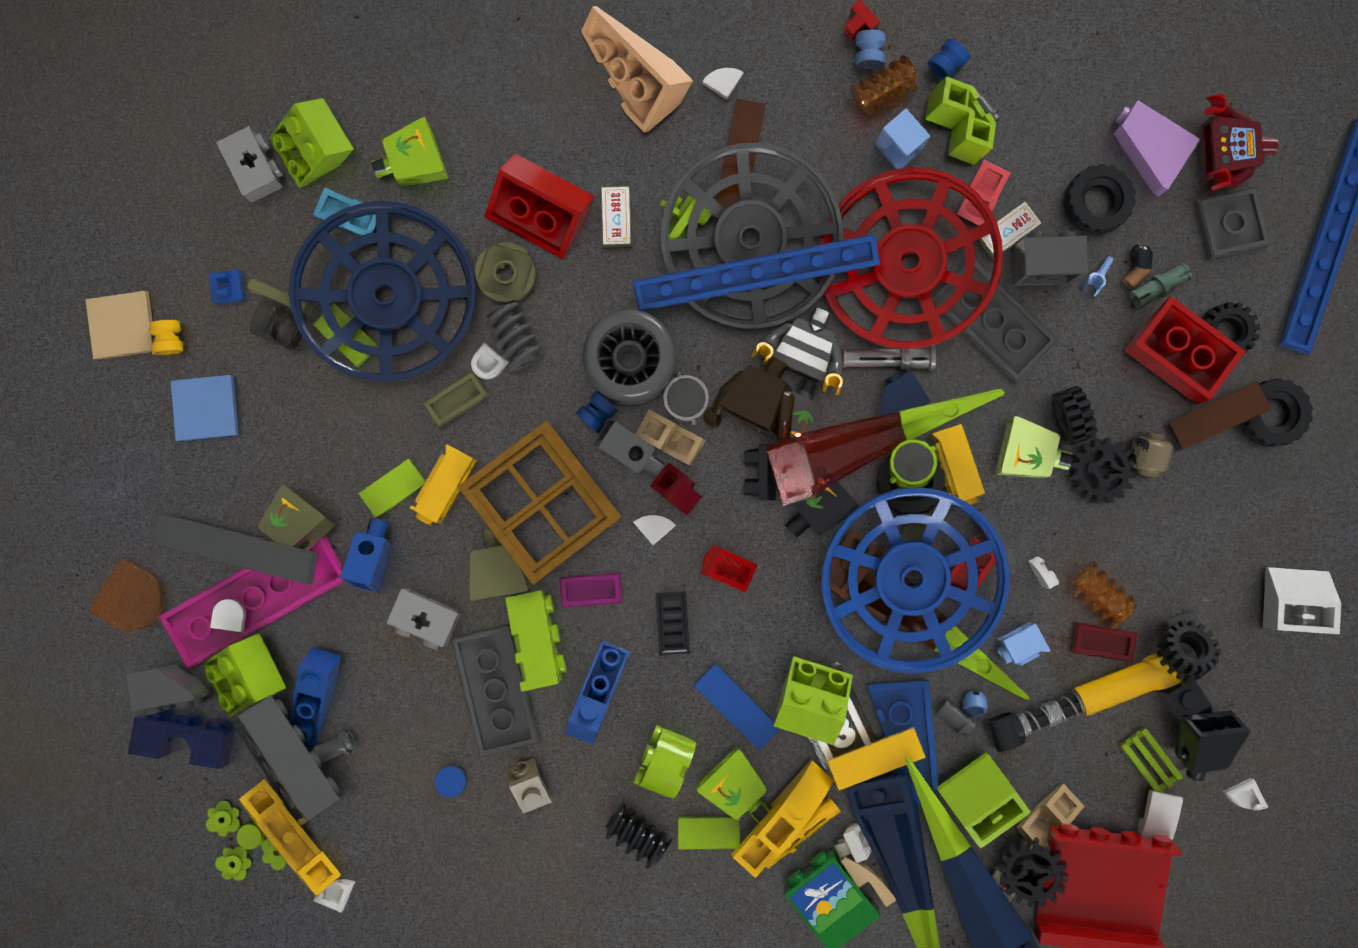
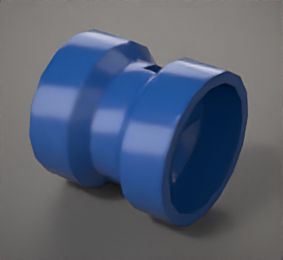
(949, 59)
(596, 411)

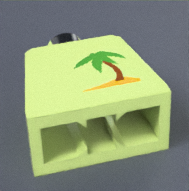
(1030, 451)

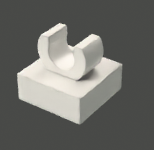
(854, 843)

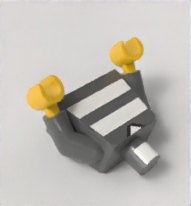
(806, 349)

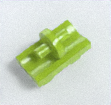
(681, 217)

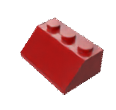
(538, 205)
(1185, 351)

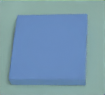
(204, 408)

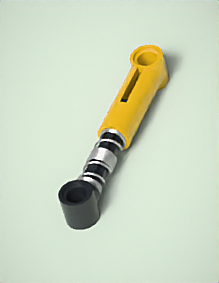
(1010, 729)

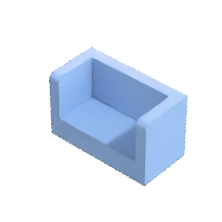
(902, 139)

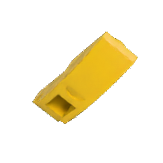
(785, 819)

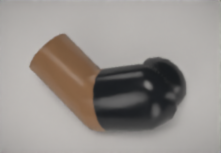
(1143, 266)

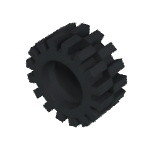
(1241, 317)
(1074, 415)
(1198, 640)

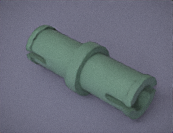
(1160, 285)

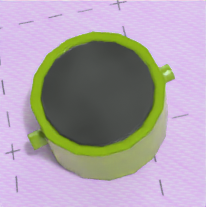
(912, 464)

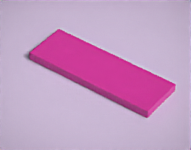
(263, 597)

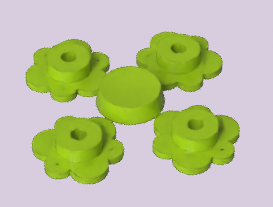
(248, 837)

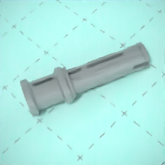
(851, 358)

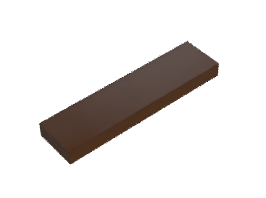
(744, 129)

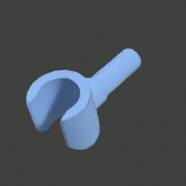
(1097, 278)

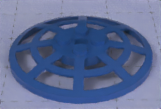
(925, 595)

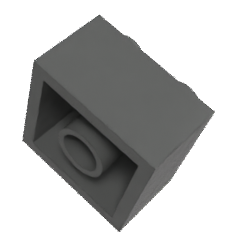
(1049, 259)

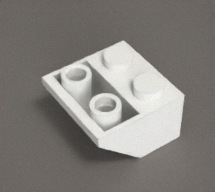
(1301, 601)

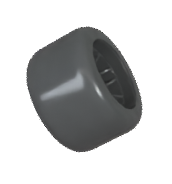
(625, 333)

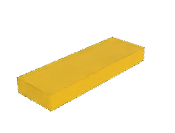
(875, 758)

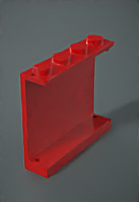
(1111, 889)

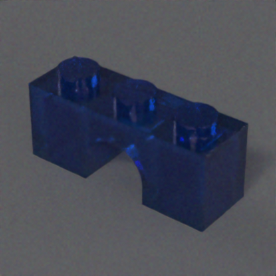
(208, 741)

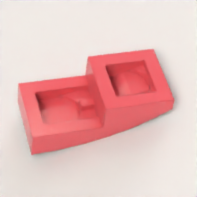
(988, 183)

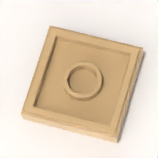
(120, 325)

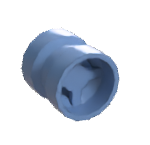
(870, 49)

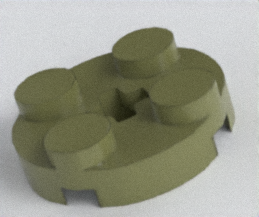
(497, 258)

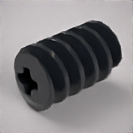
(636, 836)

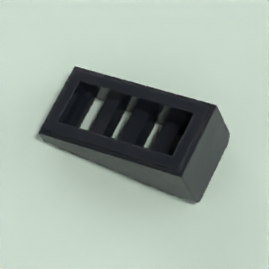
(679, 648)

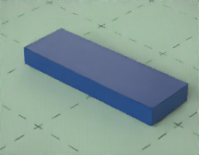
(737, 706)

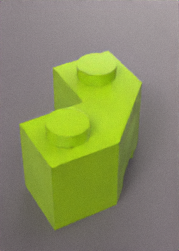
(957, 108)

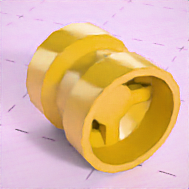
(165, 337)

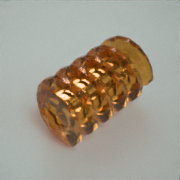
(885, 85)
(1104, 594)

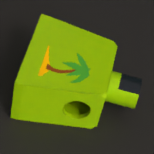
(411, 156)
(735, 787)

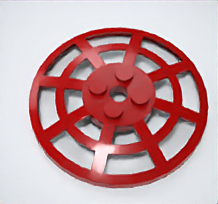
(931, 252)

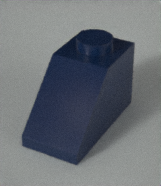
(901, 394)

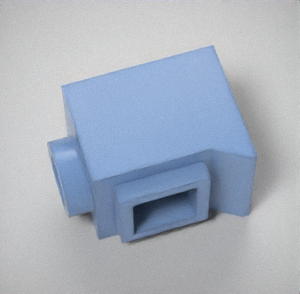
(1022, 644)

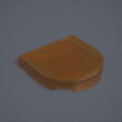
(128, 598)

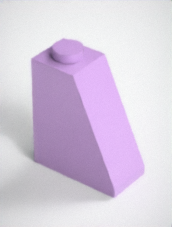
(1154, 145)

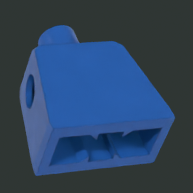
(367, 570)

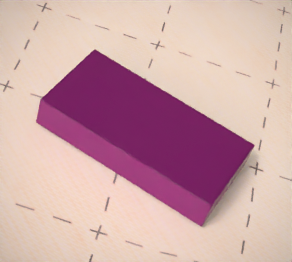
(590, 590)

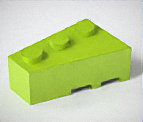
(535, 639)

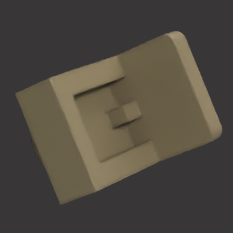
(527, 785)

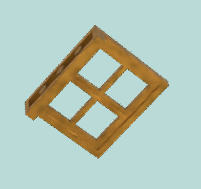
(574, 476)

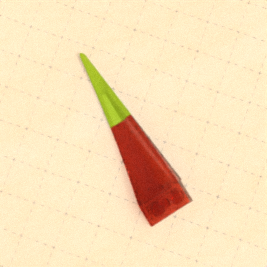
(826, 455)

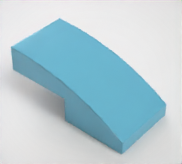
(332, 202)

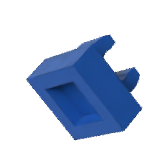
(226, 287)

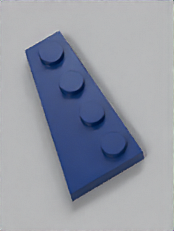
(903, 707)

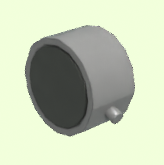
(686, 398)

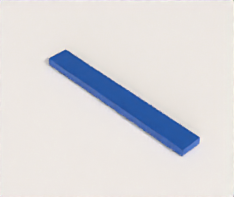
(1325, 252)
(756, 272)

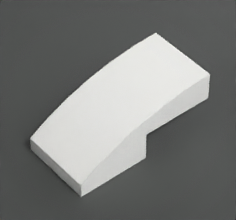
(1160, 815)

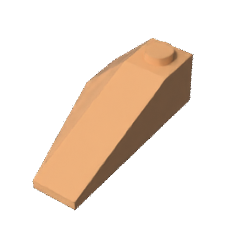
(641, 73)

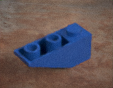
(596, 692)
(313, 693)

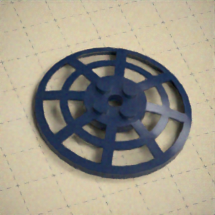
(380, 273)

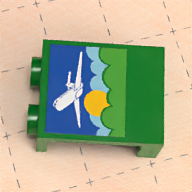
(830, 901)

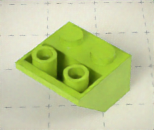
(310, 141)
(243, 675)
(813, 701)
(983, 800)

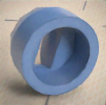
(975, 704)

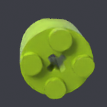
(665, 762)

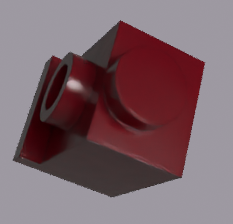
(676, 488)

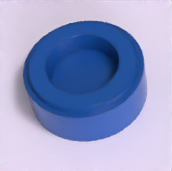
(450, 781)

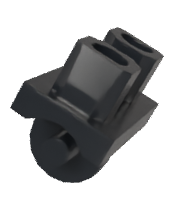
(764, 486)

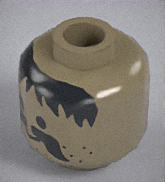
(1151, 454)

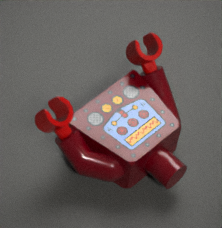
(1232, 144)

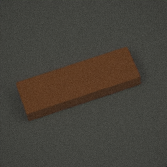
(1220, 415)

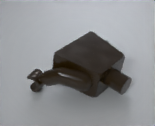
(757, 399)

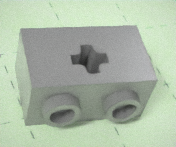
(239, 151)
(441, 617)

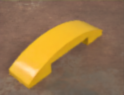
(289, 838)

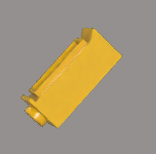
(958, 464)
(441, 485)

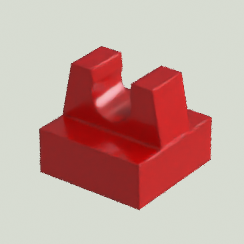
(861, 19)

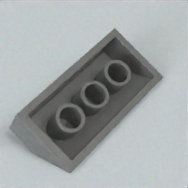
(286, 760)

